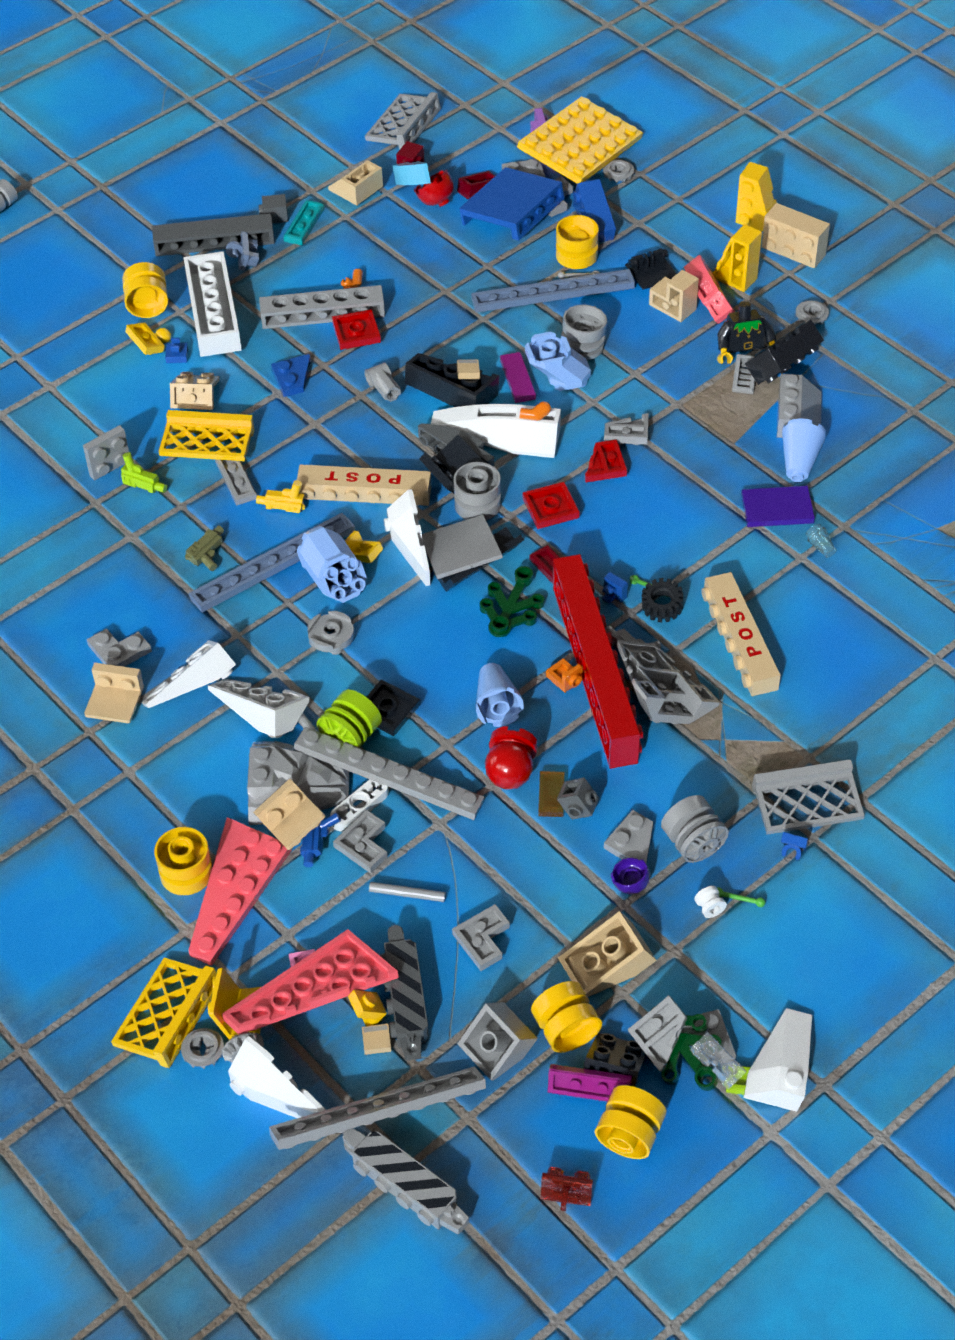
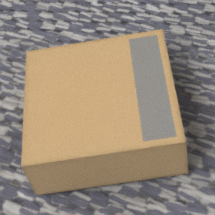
(468, 369)
(376, 1039)

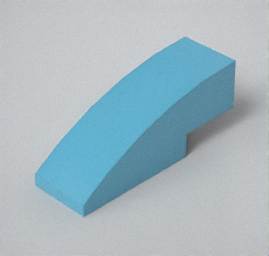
(411, 173)

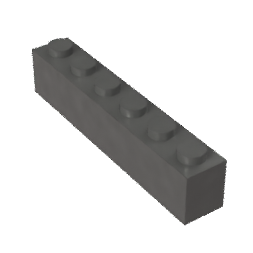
(210, 234)

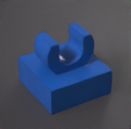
(176, 351)
(614, 588)
(793, 842)

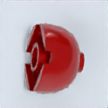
(436, 191)

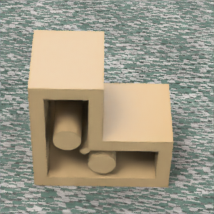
(675, 296)

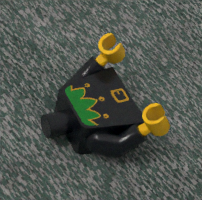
(744, 332)

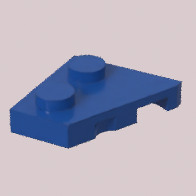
(291, 374)

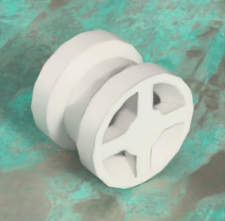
(710, 901)

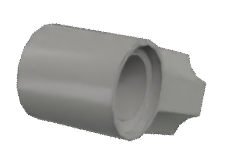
(382, 380)

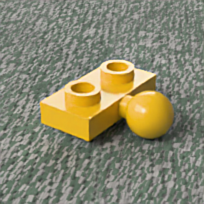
(147, 340)

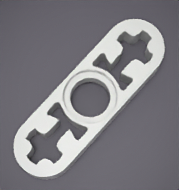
(362, 793)

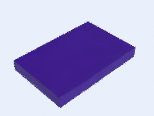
(777, 506)

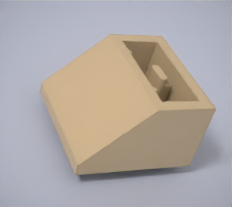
(359, 183)

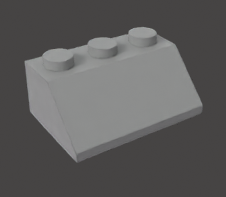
(797, 400)

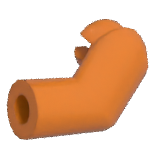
(356, 280)
(536, 413)

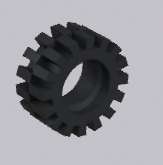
(662, 589)

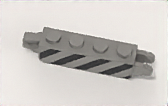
(405, 1179)

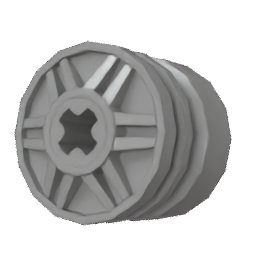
(585, 330)
(694, 828)

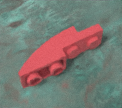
(709, 290)

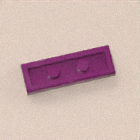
(517, 377)
(584, 1082)

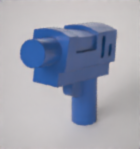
(313, 842)

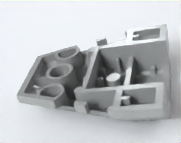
(277, 762)

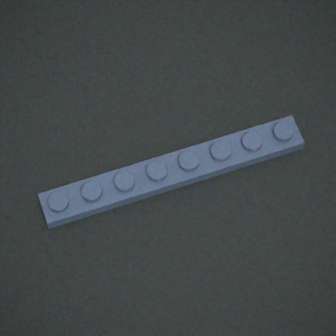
(552, 290)
(260, 567)

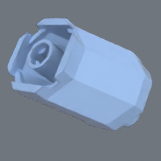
(558, 361)
(331, 564)

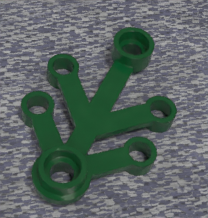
(501, 624)
(683, 1047)

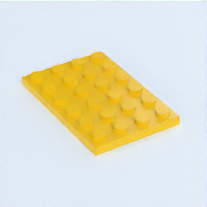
(580, 140)

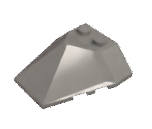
(662, 688)

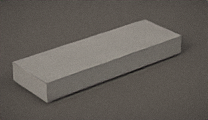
(236, 480)

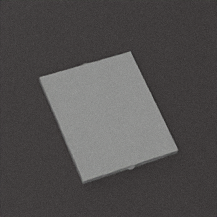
(461, 546)

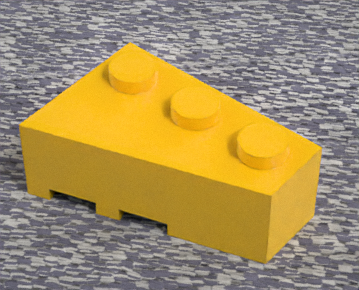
(754, 196)
(740, 259)

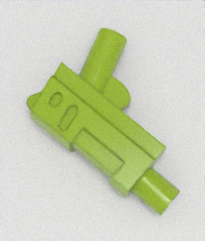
(137, 477)

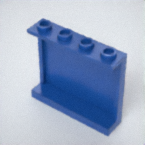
(514, 201)

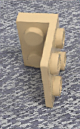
(193, 391)
(115, 693)
(289, 814)

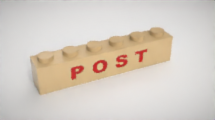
(363, 484)
(741, 634)

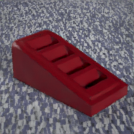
(473, 183)

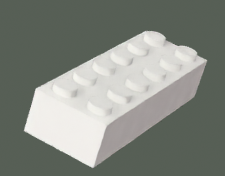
(212, 304)

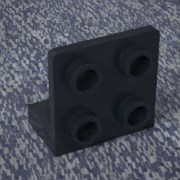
(449, 460)
(615, 1056)

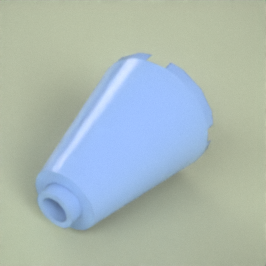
(801, 447)
(497, 697)

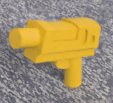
(285, 500)

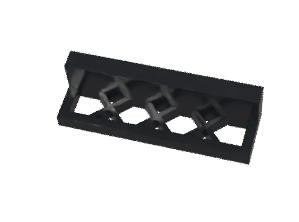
(505, 542)

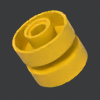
(577, 242)
(145, 290)
(183, 860)
(566, 1016)
(630, 1122)

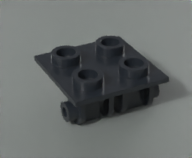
(650, 268)

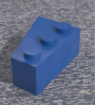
(591, 202)

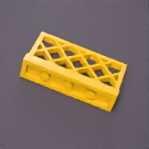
(207, 424)
(183, 1016)

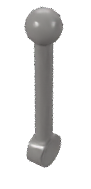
(561, 275)

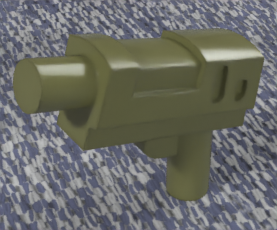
(205, 548)

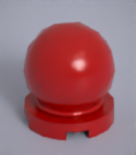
(510, 757)

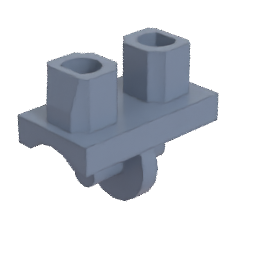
(244, 251)

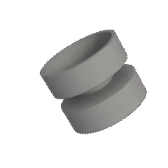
(477, 490)

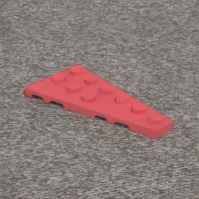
(238, 877)
(315, 981)

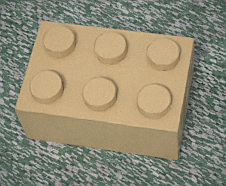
(795, 235)

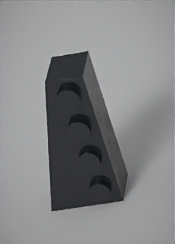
(785, 352)
(442, 382)

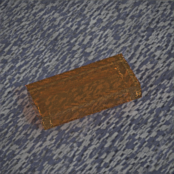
(549, 790)

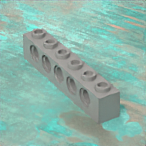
(319, 306)

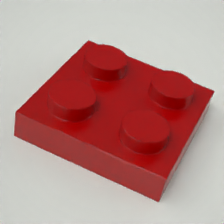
(356, 329)
(550, 505)

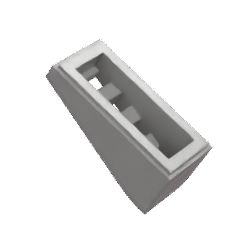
(740, 360)

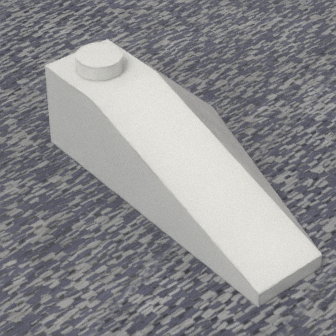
(407, 535)
(203, 667)
(263, 709)
(783, 1063)
(263, 1083)

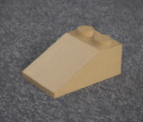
(607, 956)

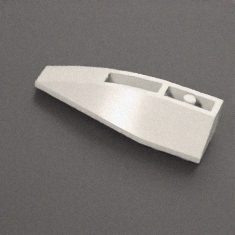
(503, 428)

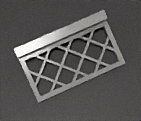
(412, 125)
(807, 777)

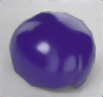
(630, 875)

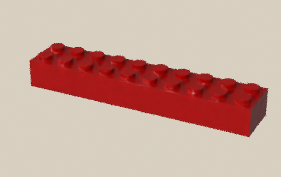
(593, 651)

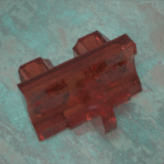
(566, 1188)

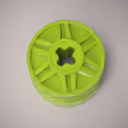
(350, 718)

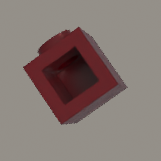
(410, 153)

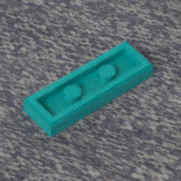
(304, 222)

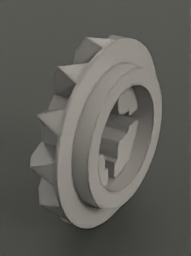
(624, 169)
(818, 309)
(191, 1046)
(233, 1046)

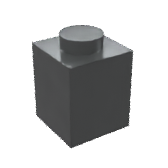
(276, 206)

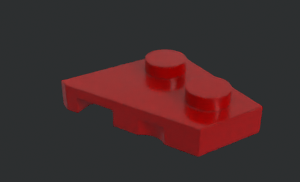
(606, 462)

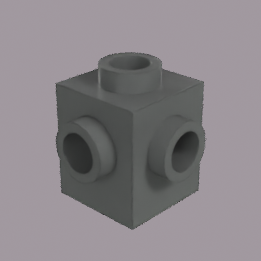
(578, 798)

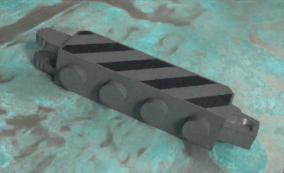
(406, 993)

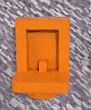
(565, 675)

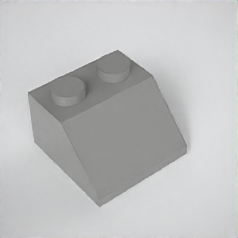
(496, 1039)

